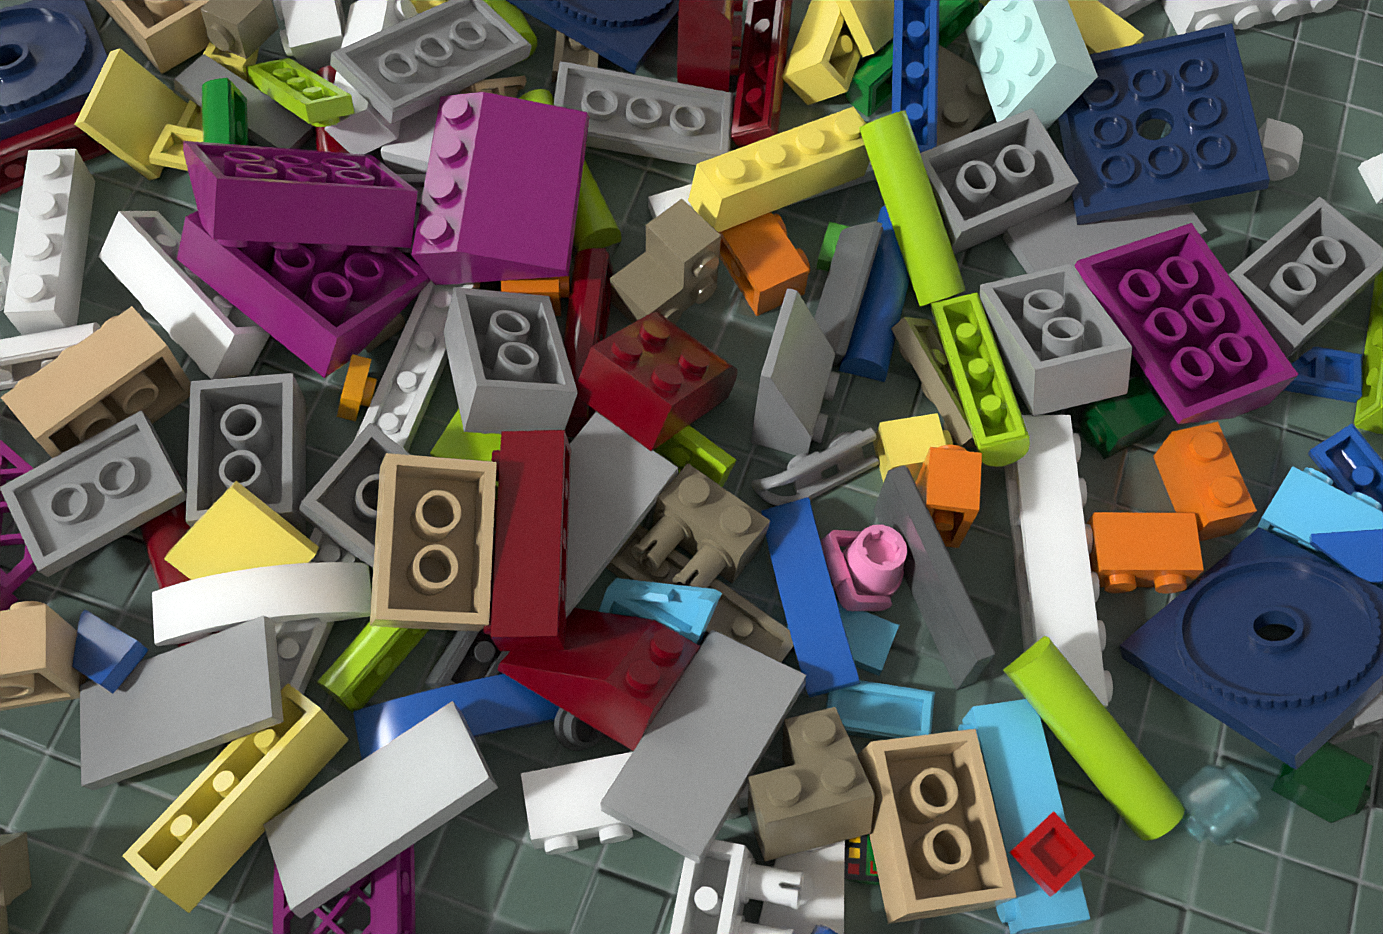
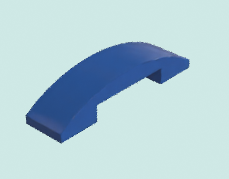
(809, 598)
(486, 704)

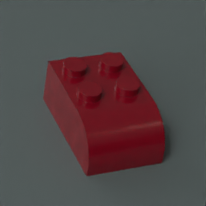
(706, 40)
(654, 379)

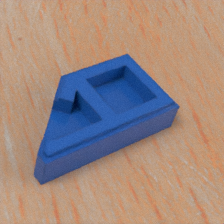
(1328, 374)
(1354, 551)
(105, 652)

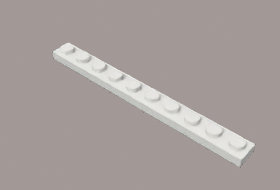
(397, 413)

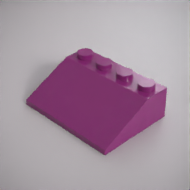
(500, 190)
(299, 198)
(307, 297)
(1188, 326)

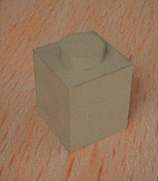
(239, 24)

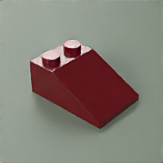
(610, 673)

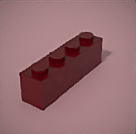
(530, 541)

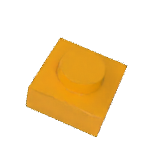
(357, 388)

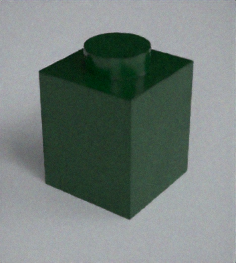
(1122, 419)
(1327, 783)

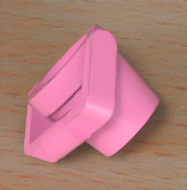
(868, 568)

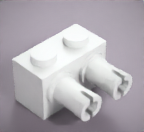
(716, 889)

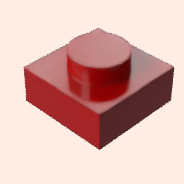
(1052, 854)

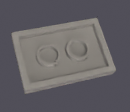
(93, 493)

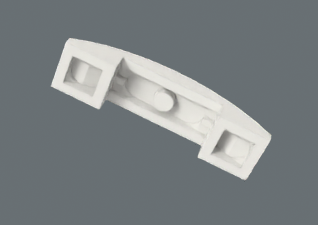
(279, 592)

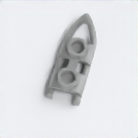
(805, 469)

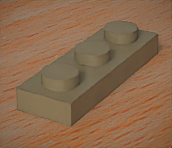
(923, 349)

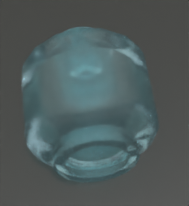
(1218, 805)

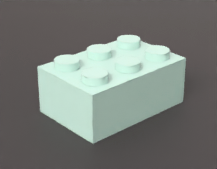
(1030, 57)

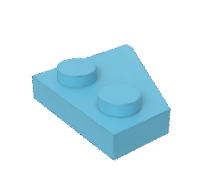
(675, 606)

